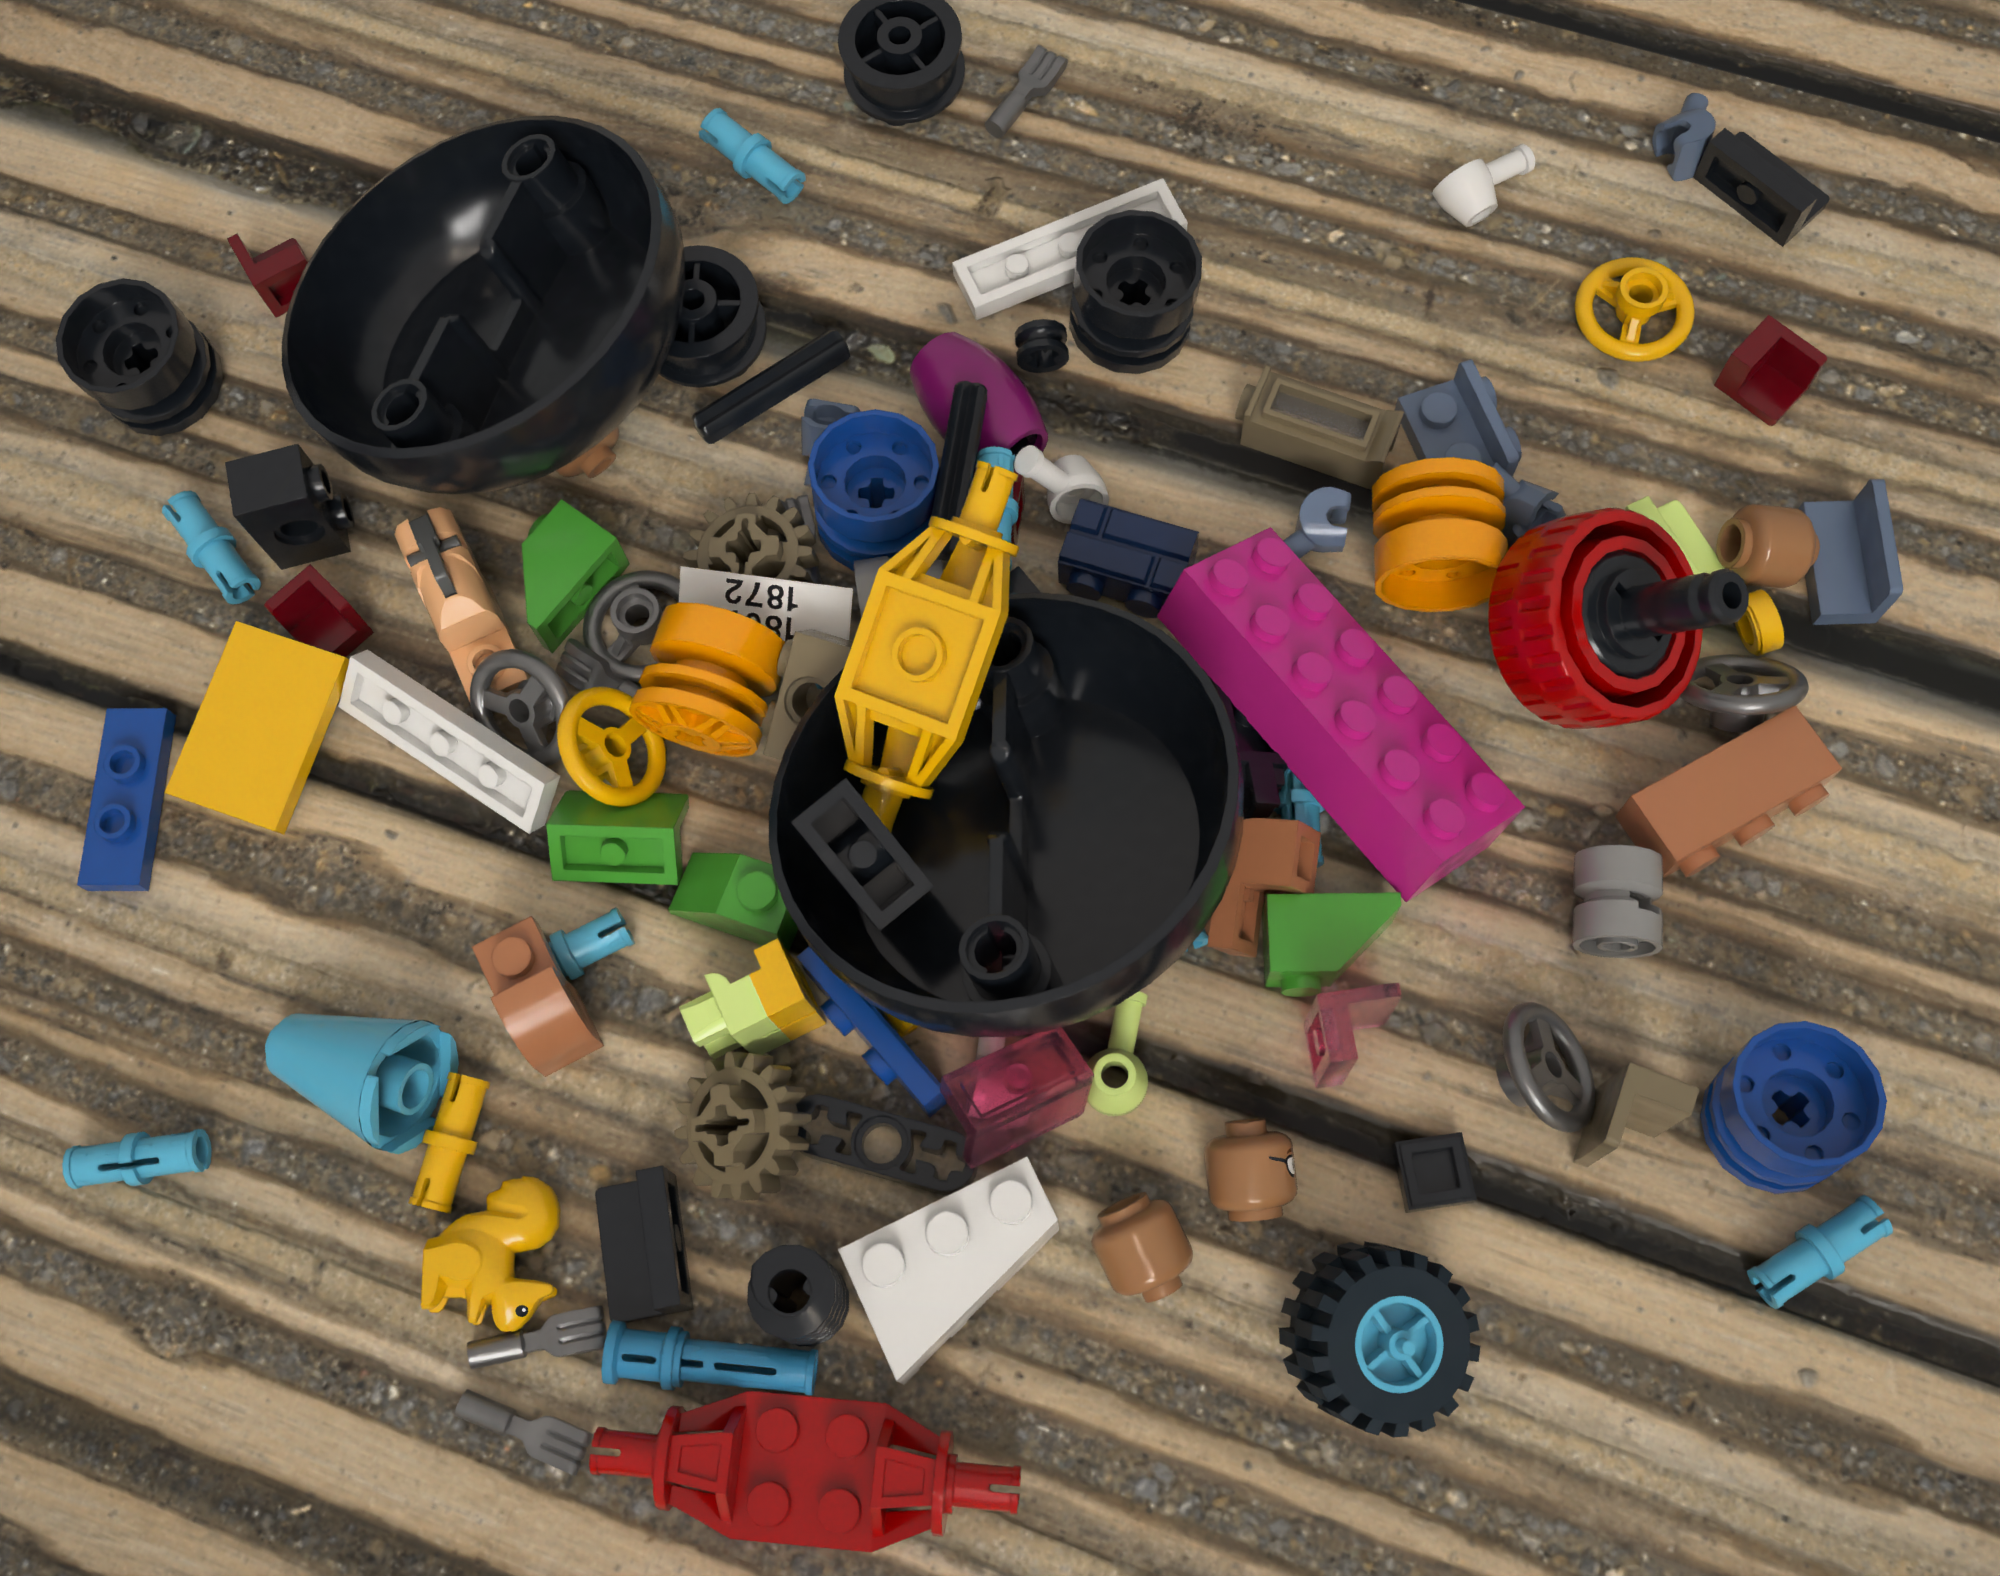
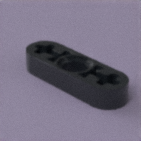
(935, 1142)

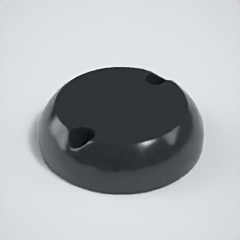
(488, 307)
(1061, 838)

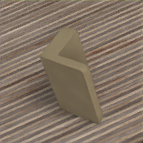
(1637, 1101)

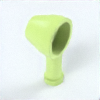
(1121, 1054)

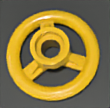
(1641, 293)
(602, 754)

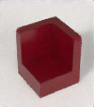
(273, 272)
(1770, 371)
(318, 614)

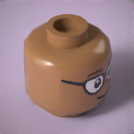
(1250, 1171)

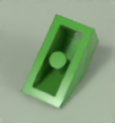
(564, 568)
(734, 897)
(1319, 936)

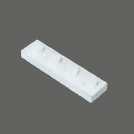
(1046, 255)
(448, 741)

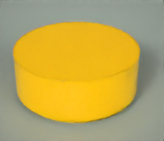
(1761, 625)

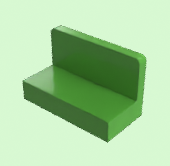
(617, 843)

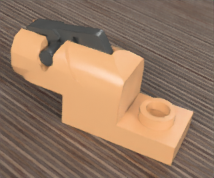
(457, 596)

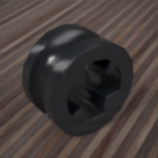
(1041, 346)

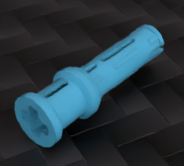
(670, 1361)

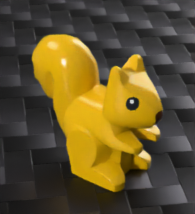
(478, 1251)

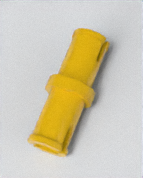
(449, 1142)

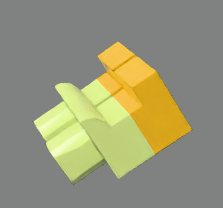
(755, 1010)

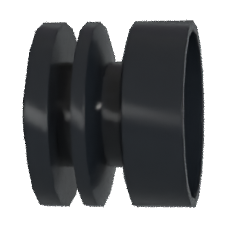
(1134, 291)
(139, 357)

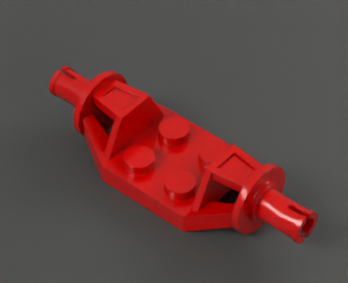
(805, 1471)

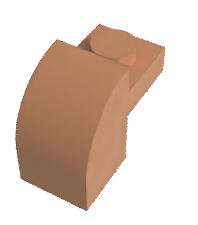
(1271, 859)
(535, 998)

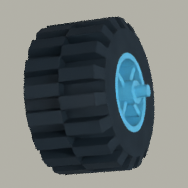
(1380, 1338)

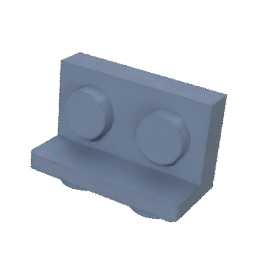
(1460, 421)

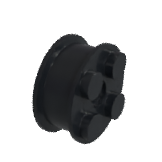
(902, 58)
(719, 321)

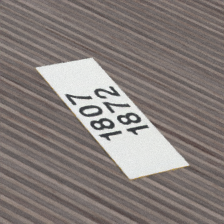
(773, 602)

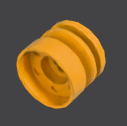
(1438, 534)
(708, 679)

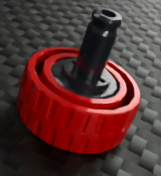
(1603, 618)

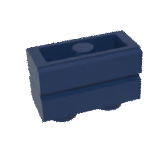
(1124, 557)

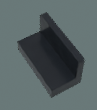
(1759, 185)
(644, 1247)

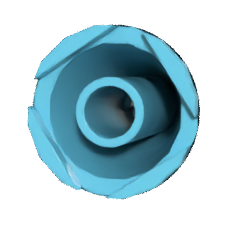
(366, 1072)

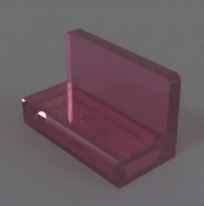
(1332, 1023)
(1017, 1093)

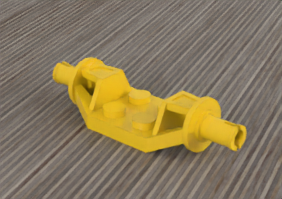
(927, 648)

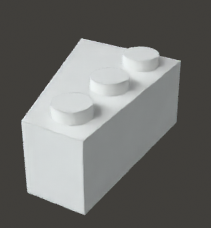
(946, 1261)

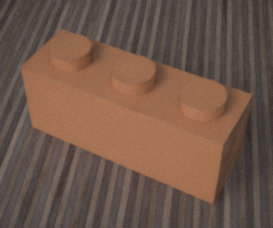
(1731, 793)

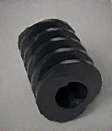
(774, 1280)

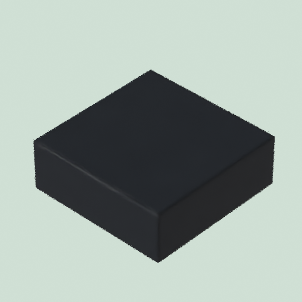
(1433, 1172)

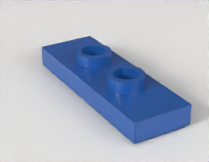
(127, 800)
(888, 1053)

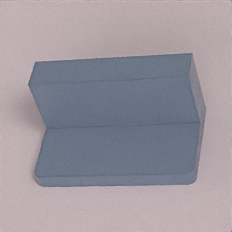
(1857, 558)

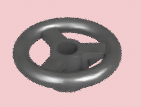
(628, 603)
(1740, 695)
(528, 707)
(1536, 1070)

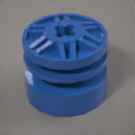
(872, 484)
(1822, 1087)

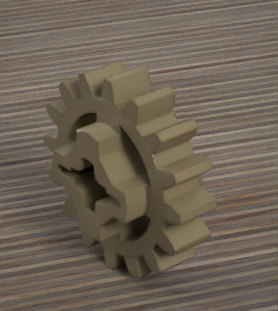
(743, 540)
(754, 1156)

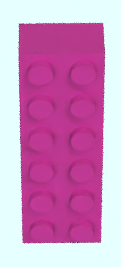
(1338, 712)

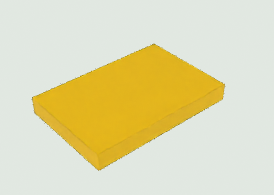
(259, 727)

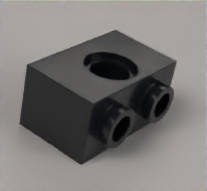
(289, 506)
(862, 854)

